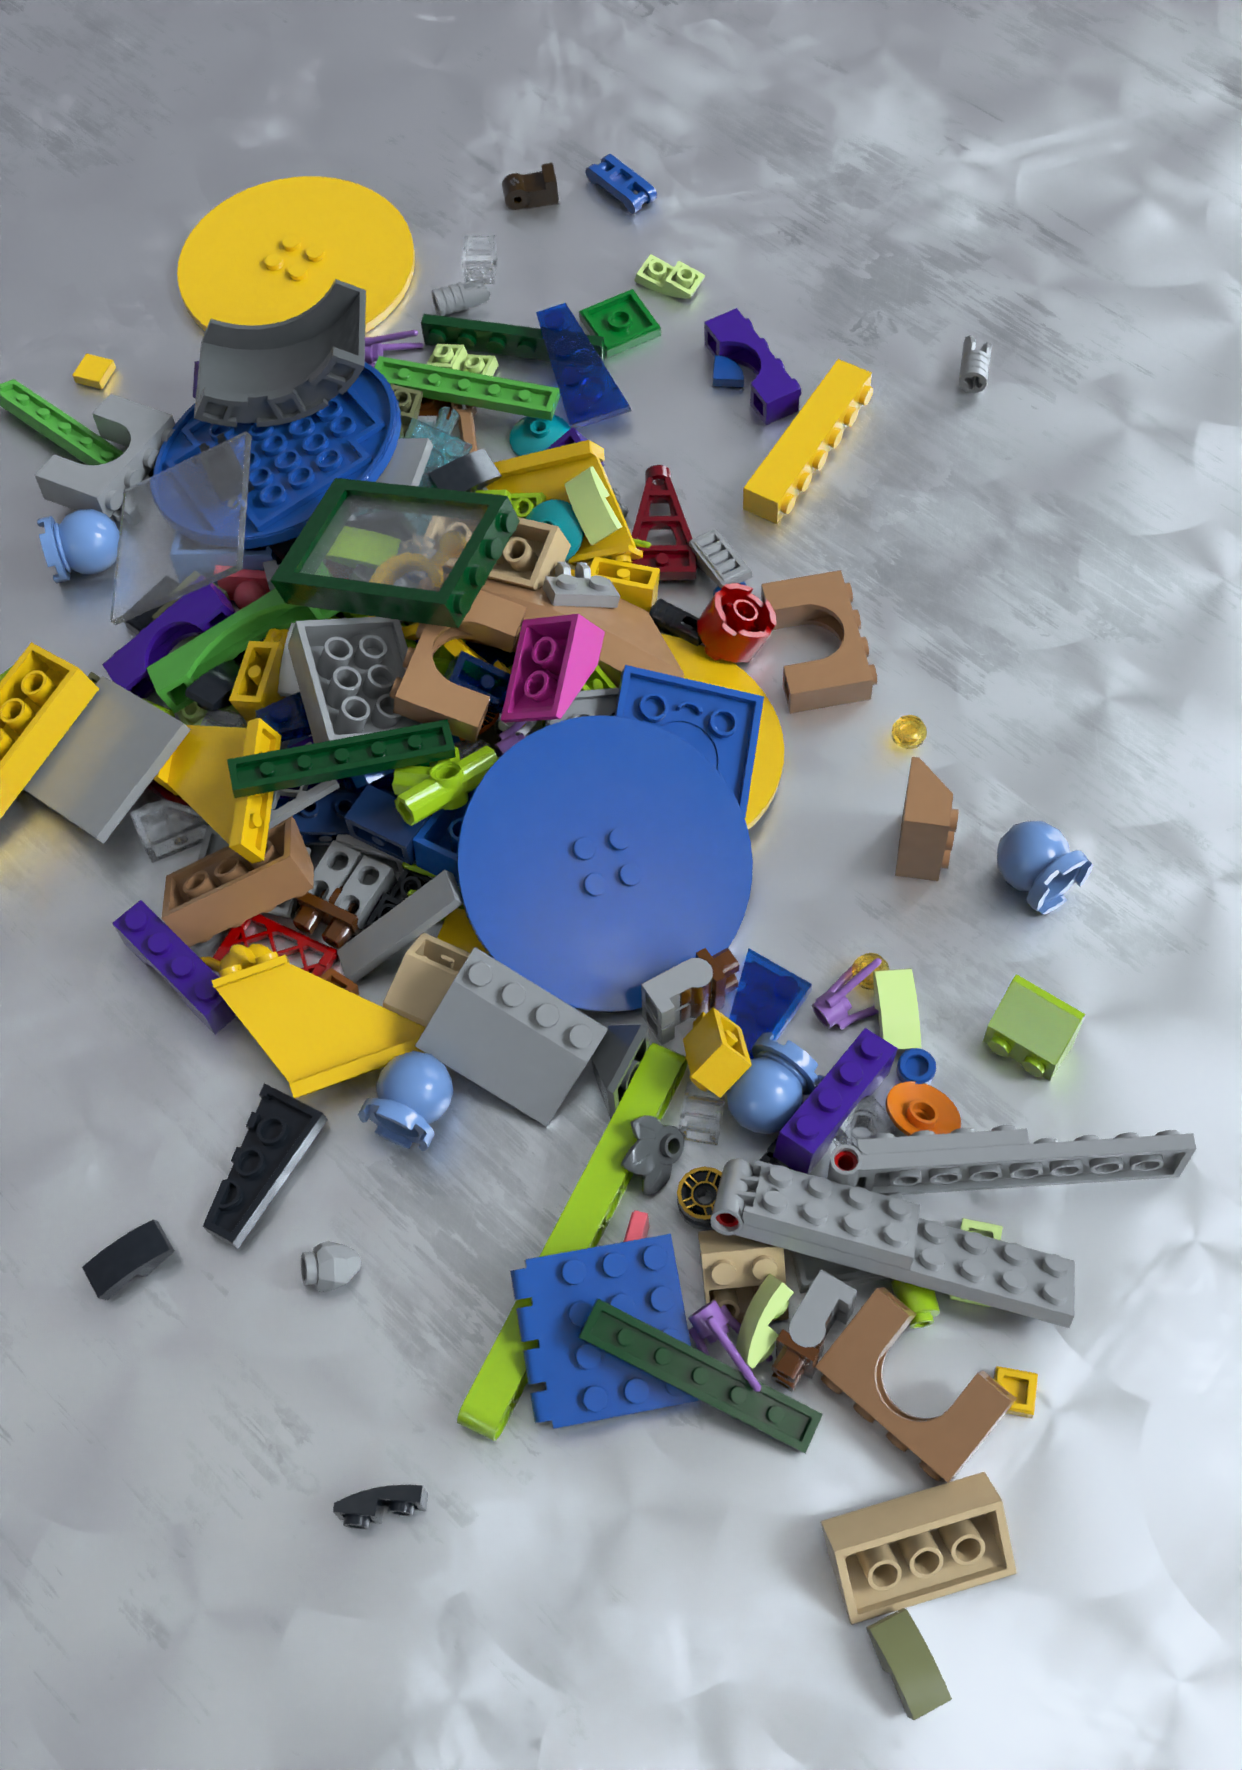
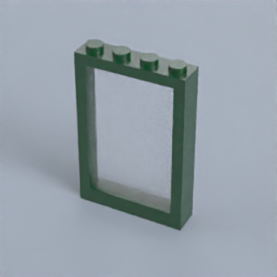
(396, 551)

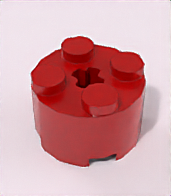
(735, 624)

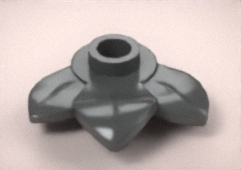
(653, 1152)

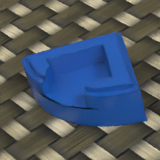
(727, 373)

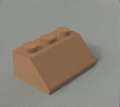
(926, 825)

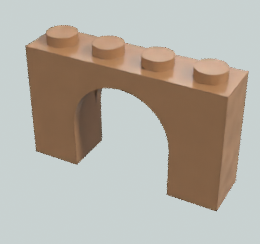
(826, 603)
(427, 694)
(856, 1368)

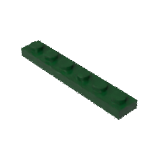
(492, 337)
(341, 758)
(699, 1375)

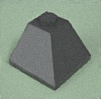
(618, 1060)

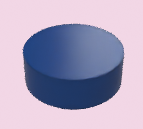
(916, 1066)

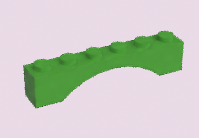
(223, 643)

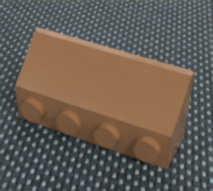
(229, 889)

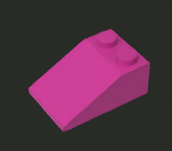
(551, 666)

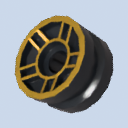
(693, 1185)

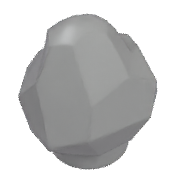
(329, 1266)

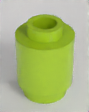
(919, 1300)

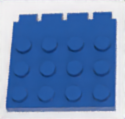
(709, 717)
(578, 1377)

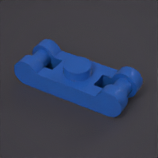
(621, 183)

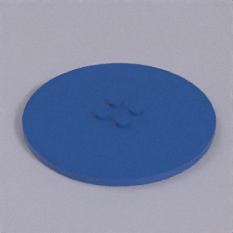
(301, 458)
(603, 859)

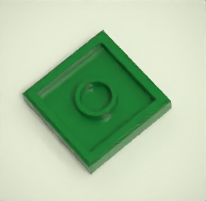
(621, 322)

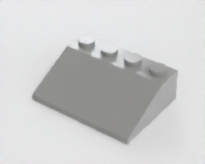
(348, 674)
(511, 1036)

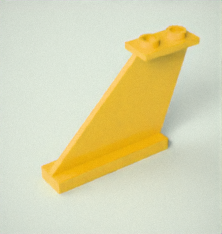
(547, 474)
(202, 779)
(311, 1025)

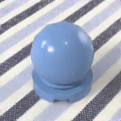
(81, 543)
(1039, 861)
(772, 1086)
(411, 1095)

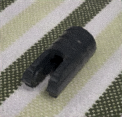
(675, 621)

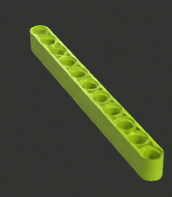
(578, 1228)

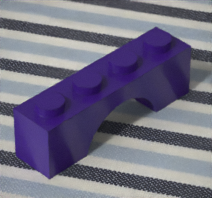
(773, 390)
(185, 618)
(164, 951)
(821, 1115)

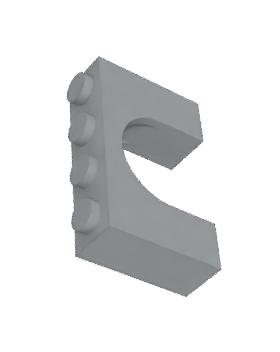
(103, 485)

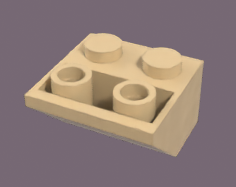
(424, 978)
(736, 1268)

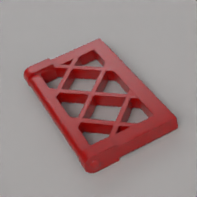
(274, 928)

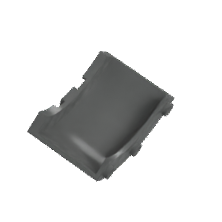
(282, 367)

